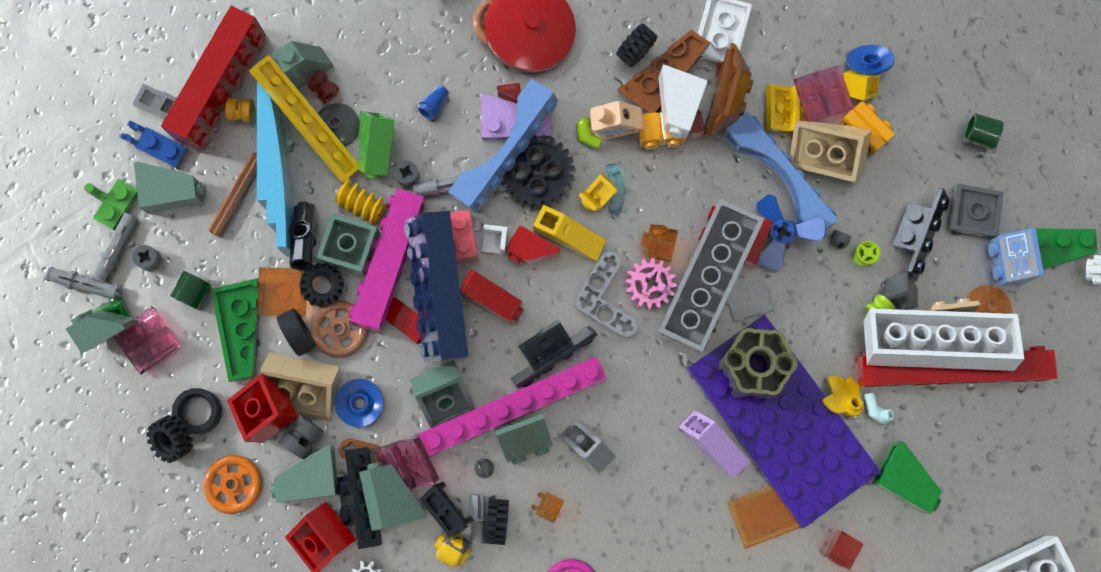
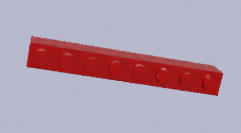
(1036, 366)

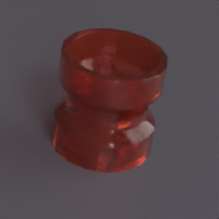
(323, 87)

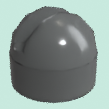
(840, 239)
(489, 466)

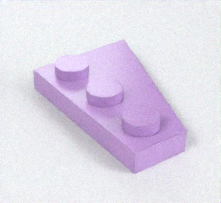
(500, 117)

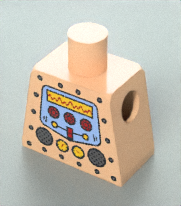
(609, 119)

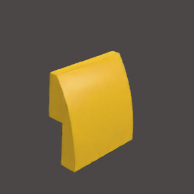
(782, 108)

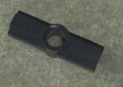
(302, 236)

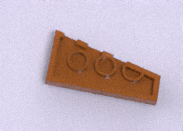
(644, 85)

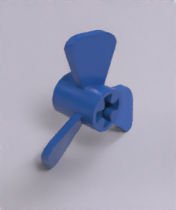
(774, 253)

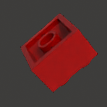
(261, 409)
(320, 538)

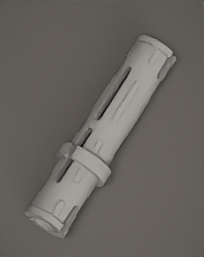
(126, 221)
(57, 276)

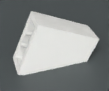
(679, 100)

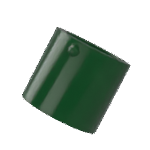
(983, 131)
(190, 290)

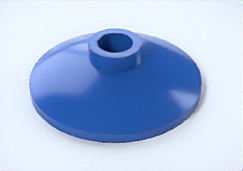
(870, 59)
(349, 395)

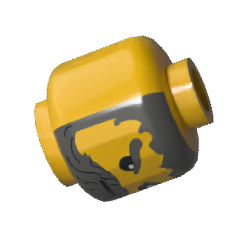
(452, 550)

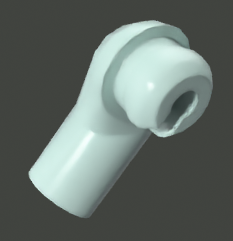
(877, 412)

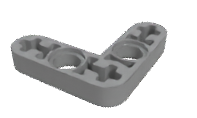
(599, 304)

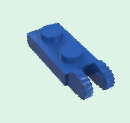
(156, 145)

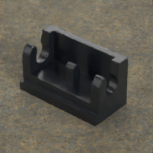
(444, 510)

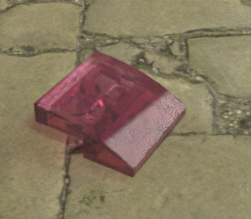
(823, 94)
(147, 340)
(410, 461)

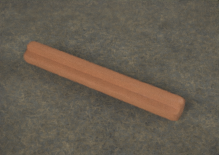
(234, 196)

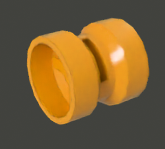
(239, 110)

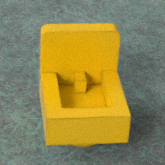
(598, 193)

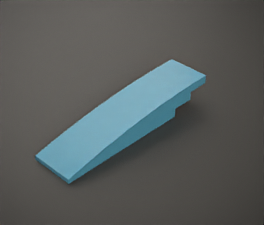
(273, 170)

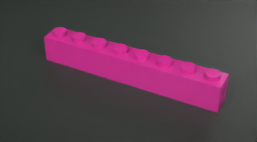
(512, 407)

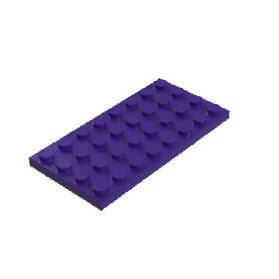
(791, 437)

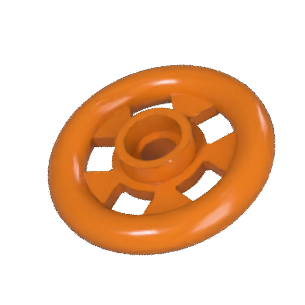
(220, 467)

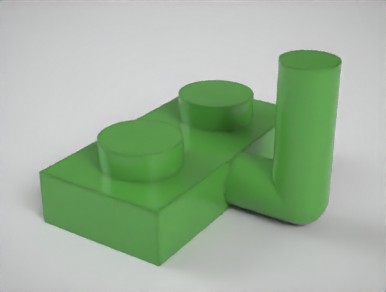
(114, 203)

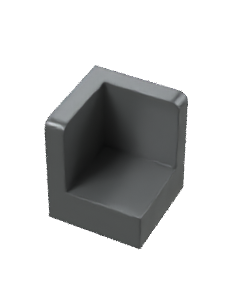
(902, 292)

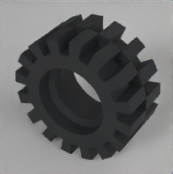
(636, 45)
(330, 273)
(169, 438)
(496, 521)

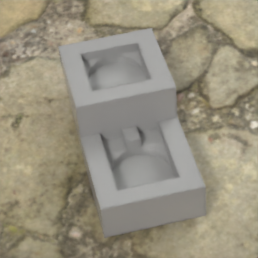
(154, 101)

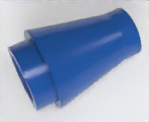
(433, 102)

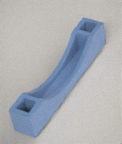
(750, 139)
(476, 185)

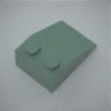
(524, 439)

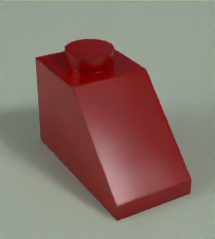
(530, 248)

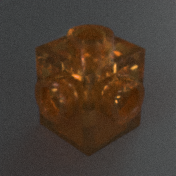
(659, 242)

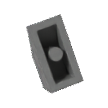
(587, 446)

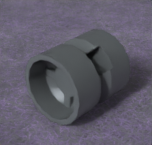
(301, 446)

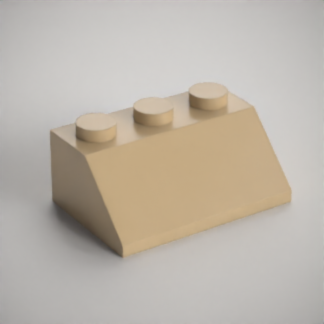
(307, 383)

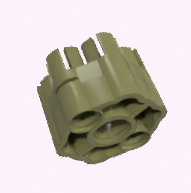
(773, 349)

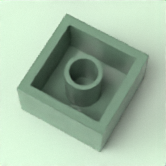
(347, 244)

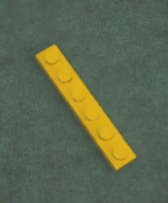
(304, 118)

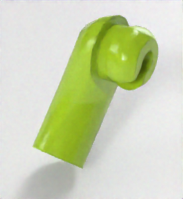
(585, 135)

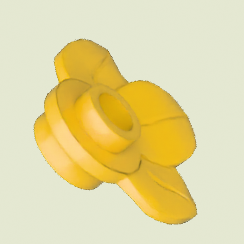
(843, 395)

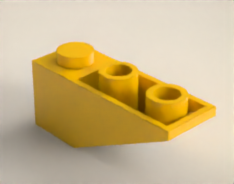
(568, 233)

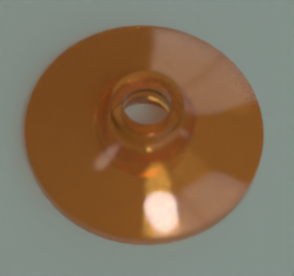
(991, 294)

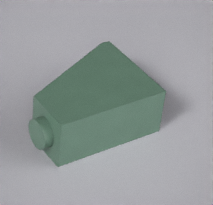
(301, 62)
(165, 188)
(308, 479)
(388, 497)

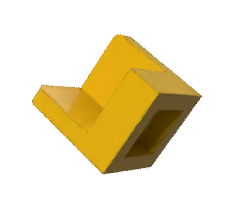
(861, 85)

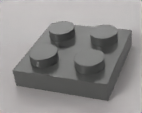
(976, 211)

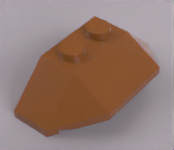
(729, 92)

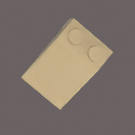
(830, 149)

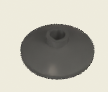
(348, 120)

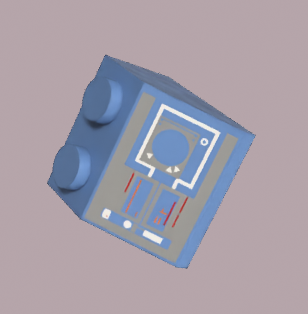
(1016, 257)

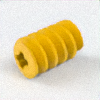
(360, 203)

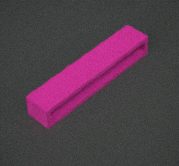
(387, 263)

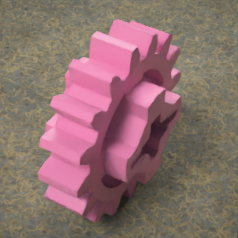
(658, 288)

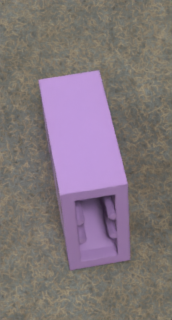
(714, 444)

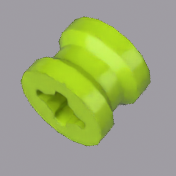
(869, 250)
(880, 302)

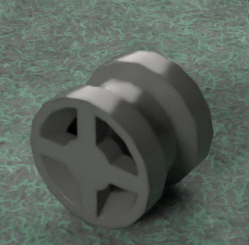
(408, 178)
(152, 261)

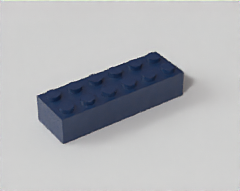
(436, 286)

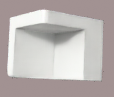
(494, 240)

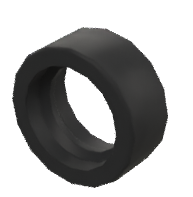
(296, 332)
(216, 409)

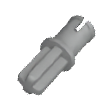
(434, 187)
(477, 512)

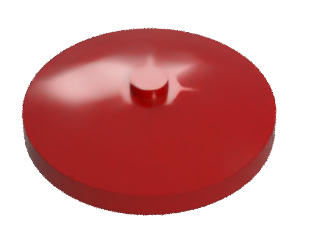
(530, 33)

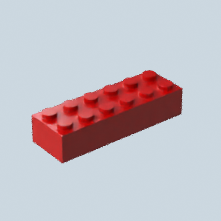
(214, 79)

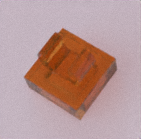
(549, 506)

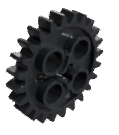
(553, 184)

